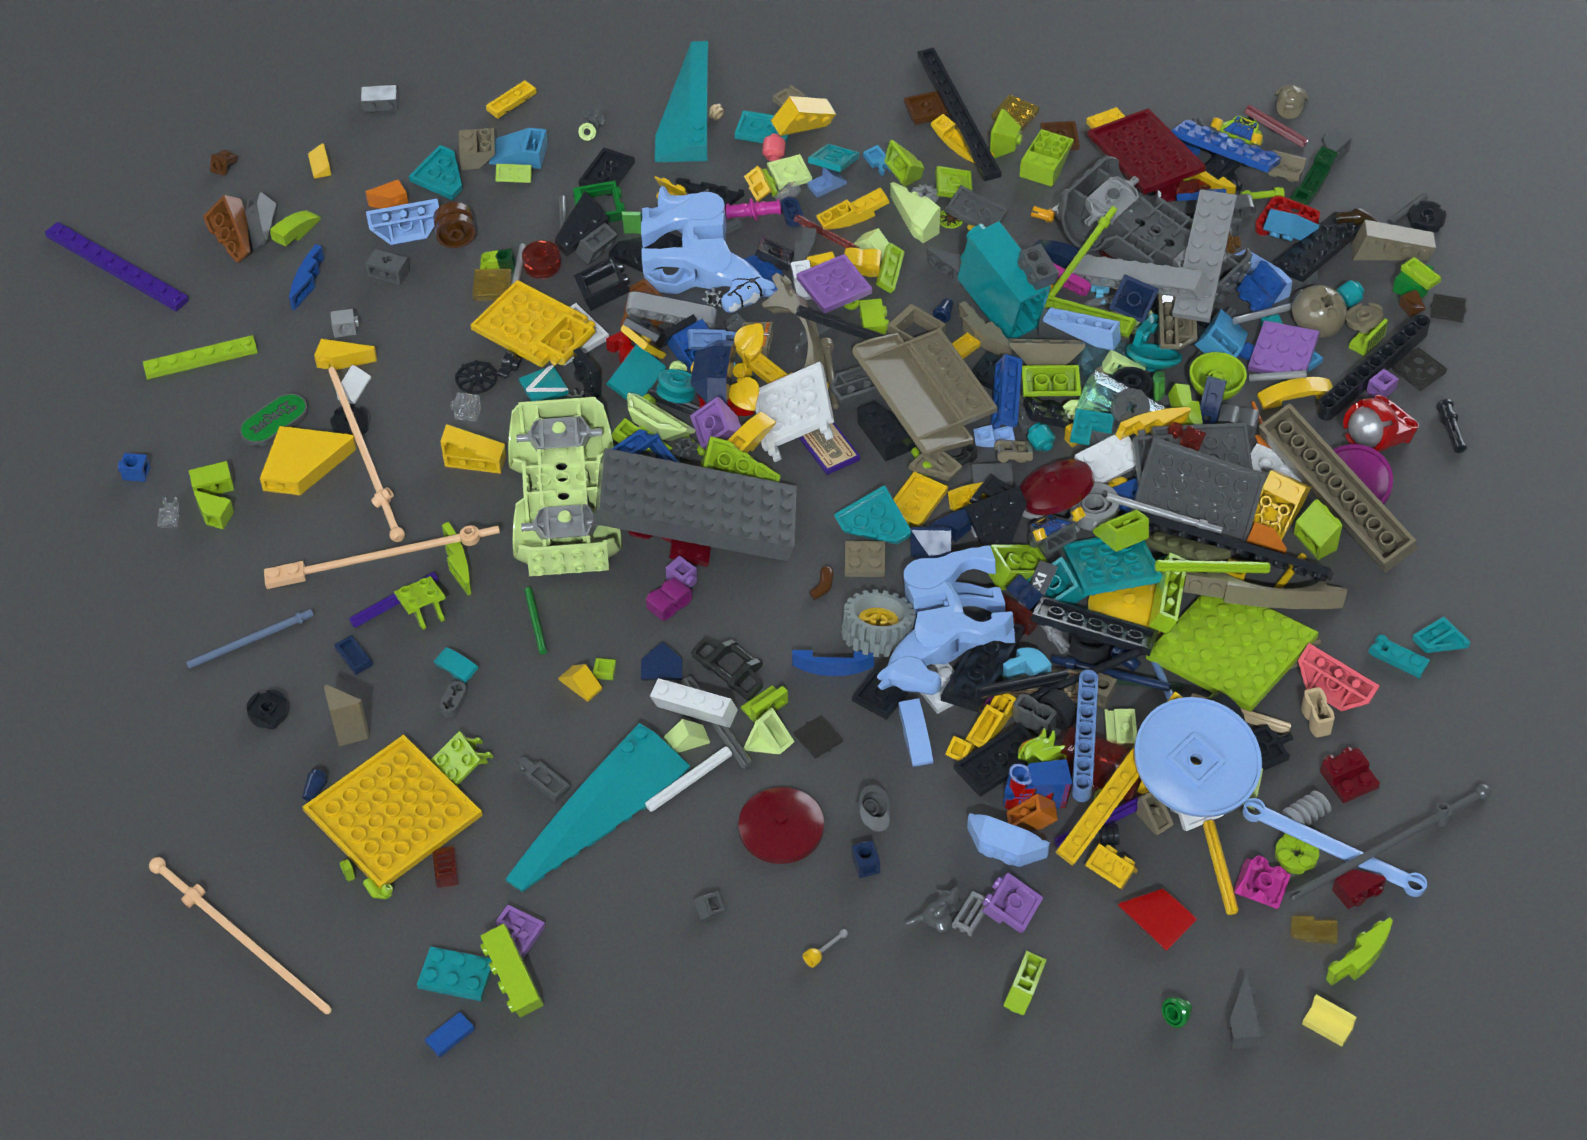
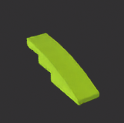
(457, 560)

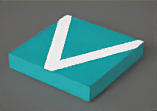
(543, 385)

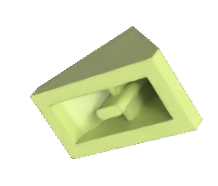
(873, 240)
(686, 736)

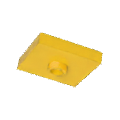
(644, 342)

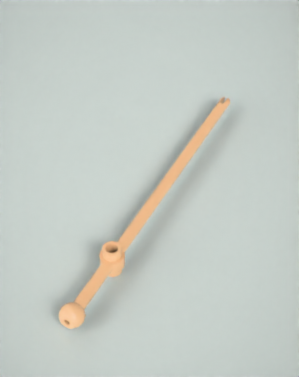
(382, 496)
(194, 896)

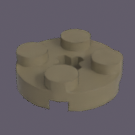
(1364, 317)

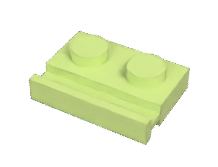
(1121, 727)

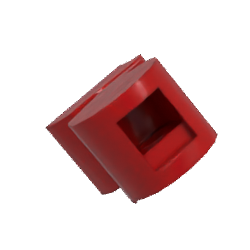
(620, 343)

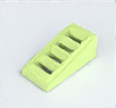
(1113, 359)

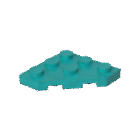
(439, 173)
(875, 518)

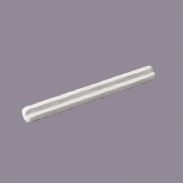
(688, 779)

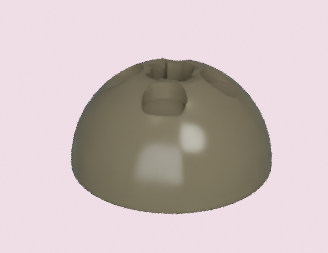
(1320, 310)

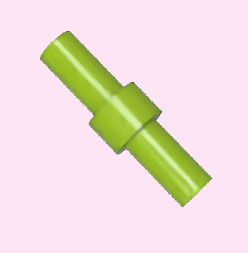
(771, 181)

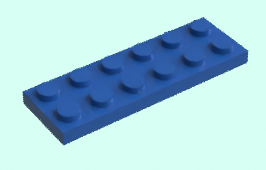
(1223, 145)

